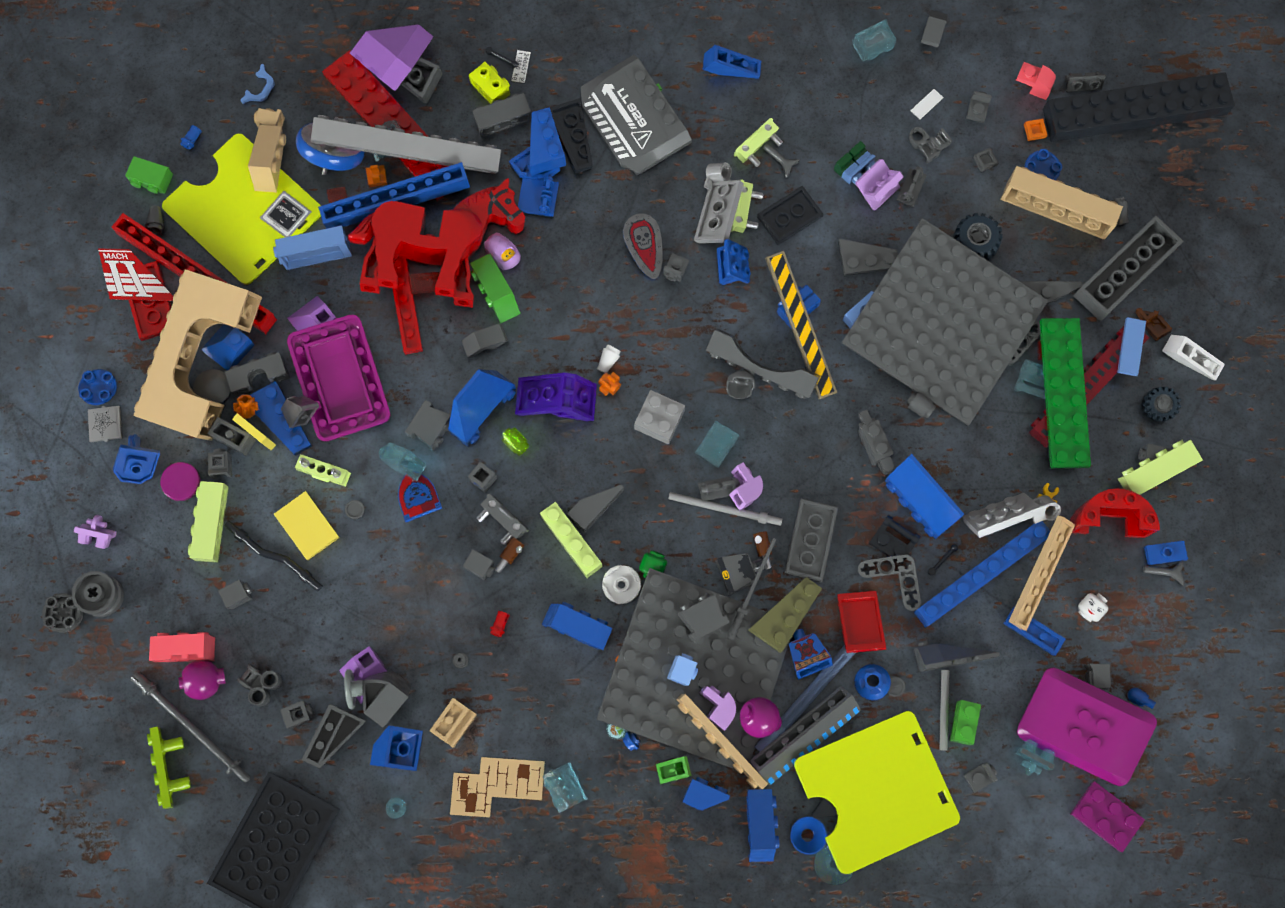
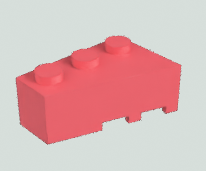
(182, 647)

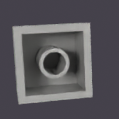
(659, 417)

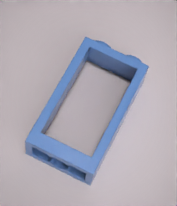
(312, 248)

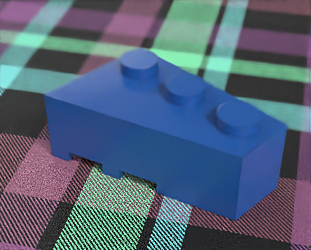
(762, 825)

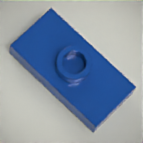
(1166, 553)

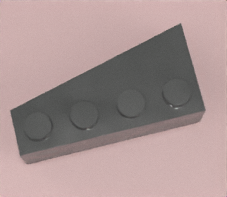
(422, 79)

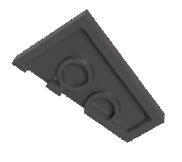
(865, 258)

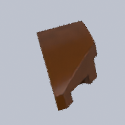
(1155, 324)

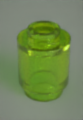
(515, 441)

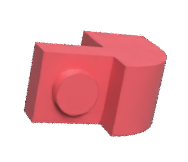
(1039, 78)

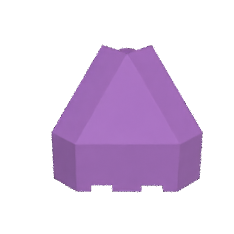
(392, 51)

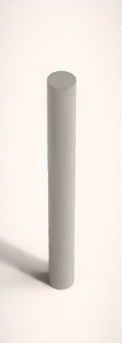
(944, 710)

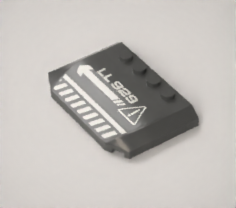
(633, 116)

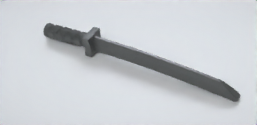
(741, 612)

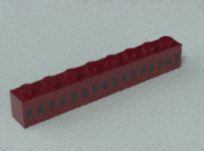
(1095, 378)

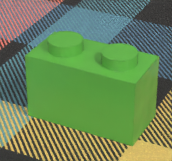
(149, 175)
(965, 722)

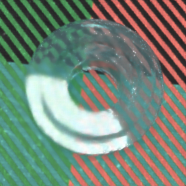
(389, 808)

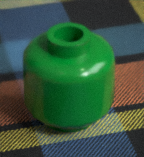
(654, 561)

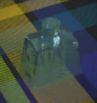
(394, 455)

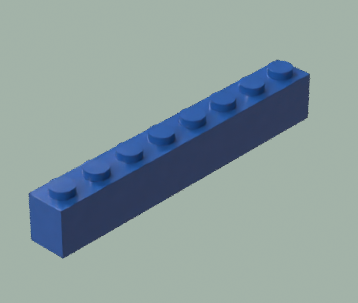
(409, 191)
(982, 573)

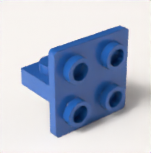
(733, 263)

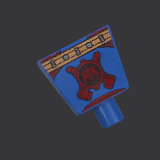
(808, 654)

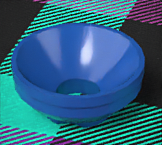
(869, 692)
(819, 834)

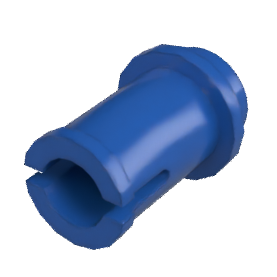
(190, 138)

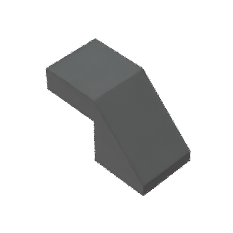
(934, 28)
(483, 339)

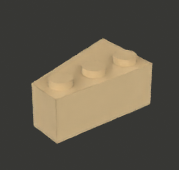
(266, 158)

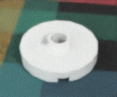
(621, 574)

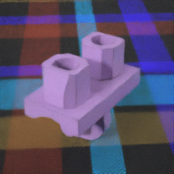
(94, 529)

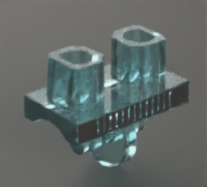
(1045, 760)

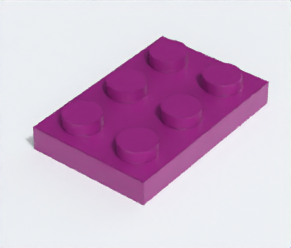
(1107, 816)

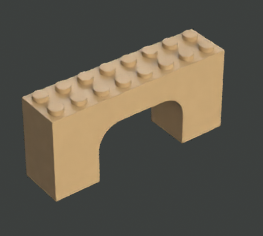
(195, 307)

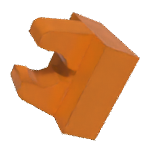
(376, 175)

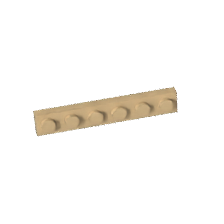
(1041, 573)
(726, 748)

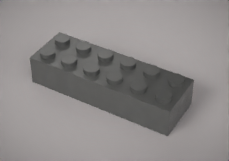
(1128, 268)

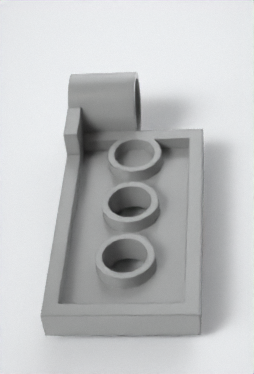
(720, 193)
(1010, 512)

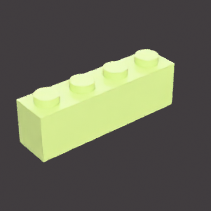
(1161, 468)
(208, 522)
(571, 540)

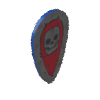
(644, 243)

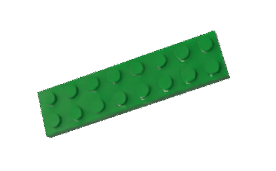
(1065, 393)

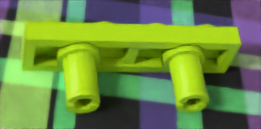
(161, 778)

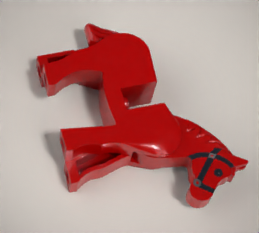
(400, 230)

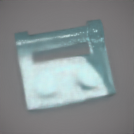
(1032, 373)

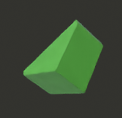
(673, 770)

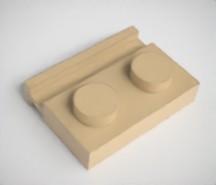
(453, 722)

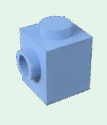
(683, 670)

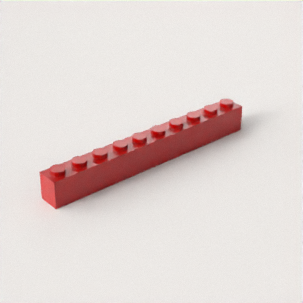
(176, 260)

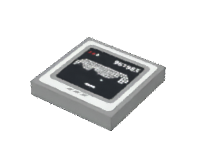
(285, 214)

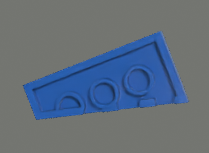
(270, 402)

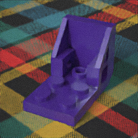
(559, 394)

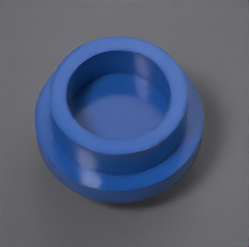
(631, 740)

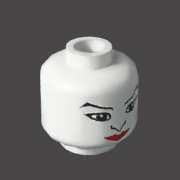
(1093, 607)

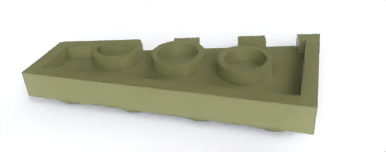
(784, 618)

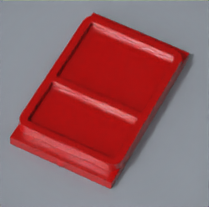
(861, 622)

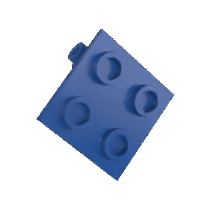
(538, 196)

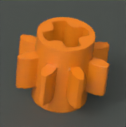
(609, 383)
(245, 406)

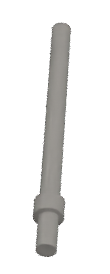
(762, 517)

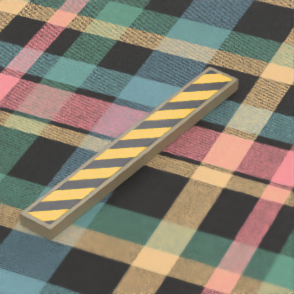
(800, 323)

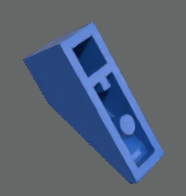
(730, 63)

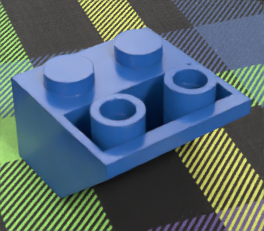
(703, 796)

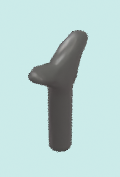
(786, 163)
(1174, 572)

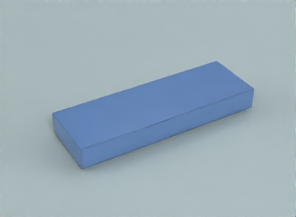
(1131, 346)

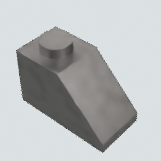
(298, 410)

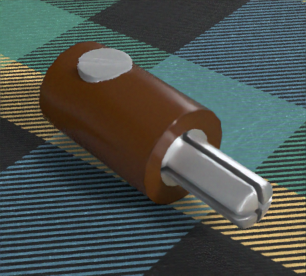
(762, 543)
(509, 554)

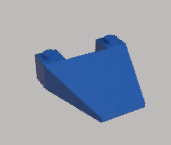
(476, 403)

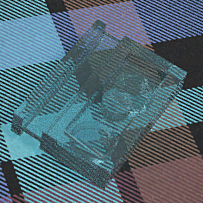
(717, 444)

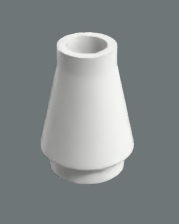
(608, 358)

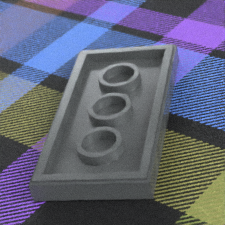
(811, 540)

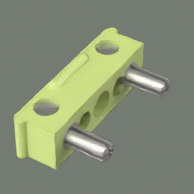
(756, 140)
(740, 221)
(339, 475)

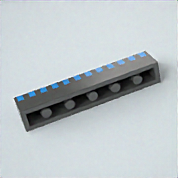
(805, 735)

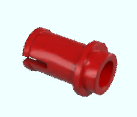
(499, 624)

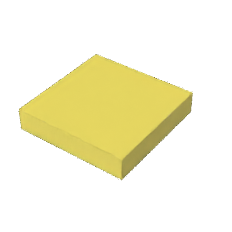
(254, 432)

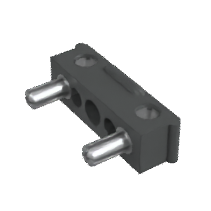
(504, 517)

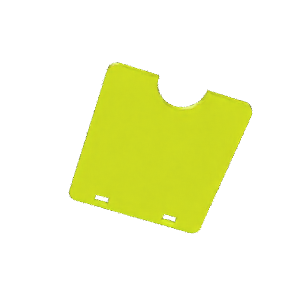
(228, 212)
(880, 790)

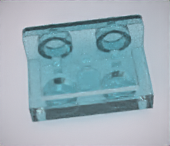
(564, 787)

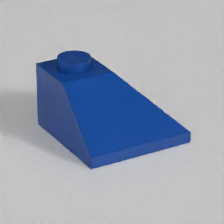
(228, 346)
(397, 748)

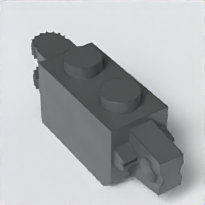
(875, 443)

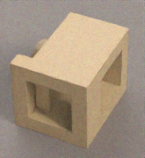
(269, 117)

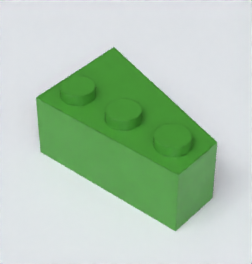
(495, 287)

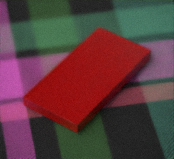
(150, 315)

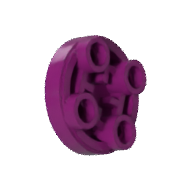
(180, 481)

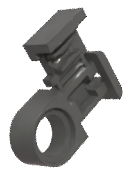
(930, 146)

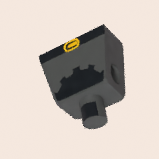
(737, 571)

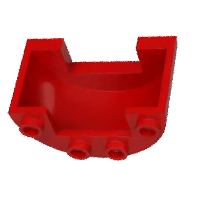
(1121, 503)

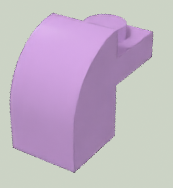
(749, 488)
(724, 707)

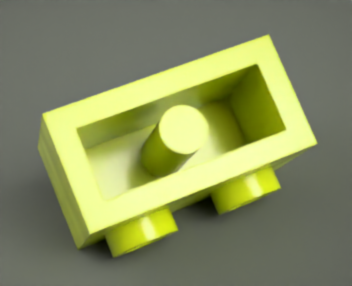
(489, 83)

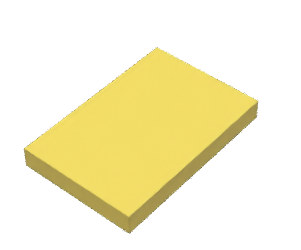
(306, 525)

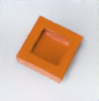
(1035, 129)

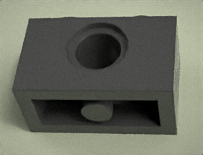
(231, 436)

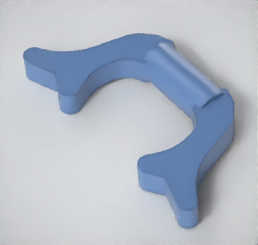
(265, 92)

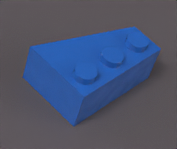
(545, 145)
(577, 625)

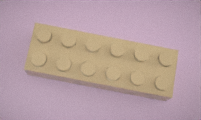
(1061, 202)

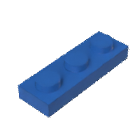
(1039, 635)

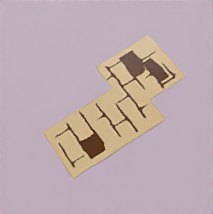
(497, 778)

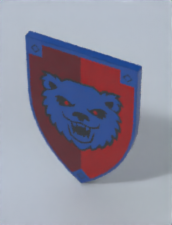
(417, 498)

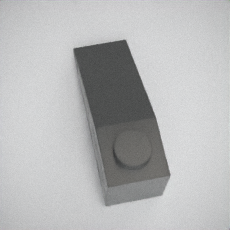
(592, 507)

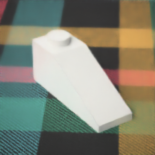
(1193, 356)

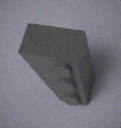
(331, 734)

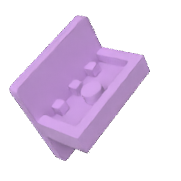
(878, 184)

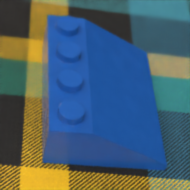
(923, 497)

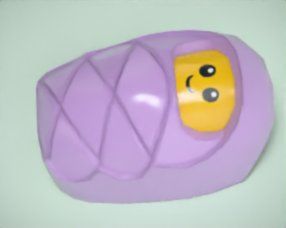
(502, 250)

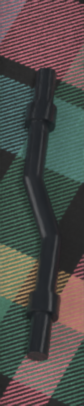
(242, 536)

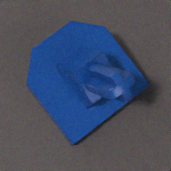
(135, 463)

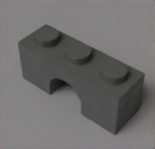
(241, 377)

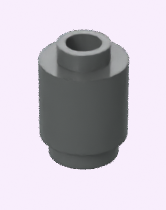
(921, 405)

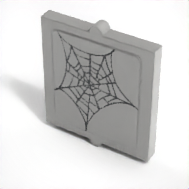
(104, 424)

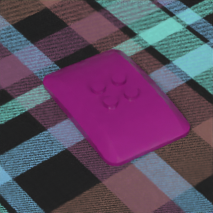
(340, 375)
(1087, 726)

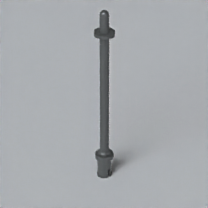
(149, 689)

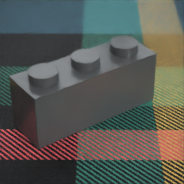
(502, 114)

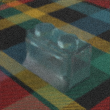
(874, 40)

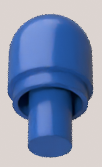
(1140, 698)

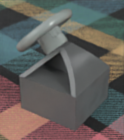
(381, 694)

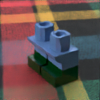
(854, 163)

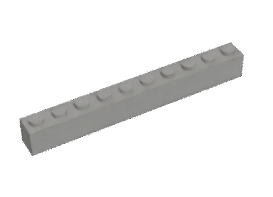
(404, 145)

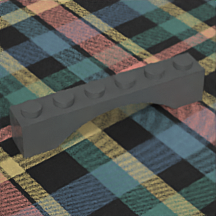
(727, 347)

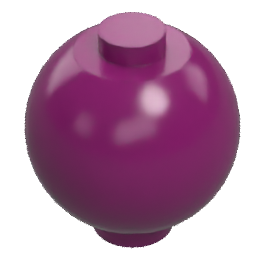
(201, 679)
(760, 717)

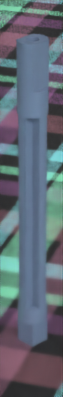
(807, 696)

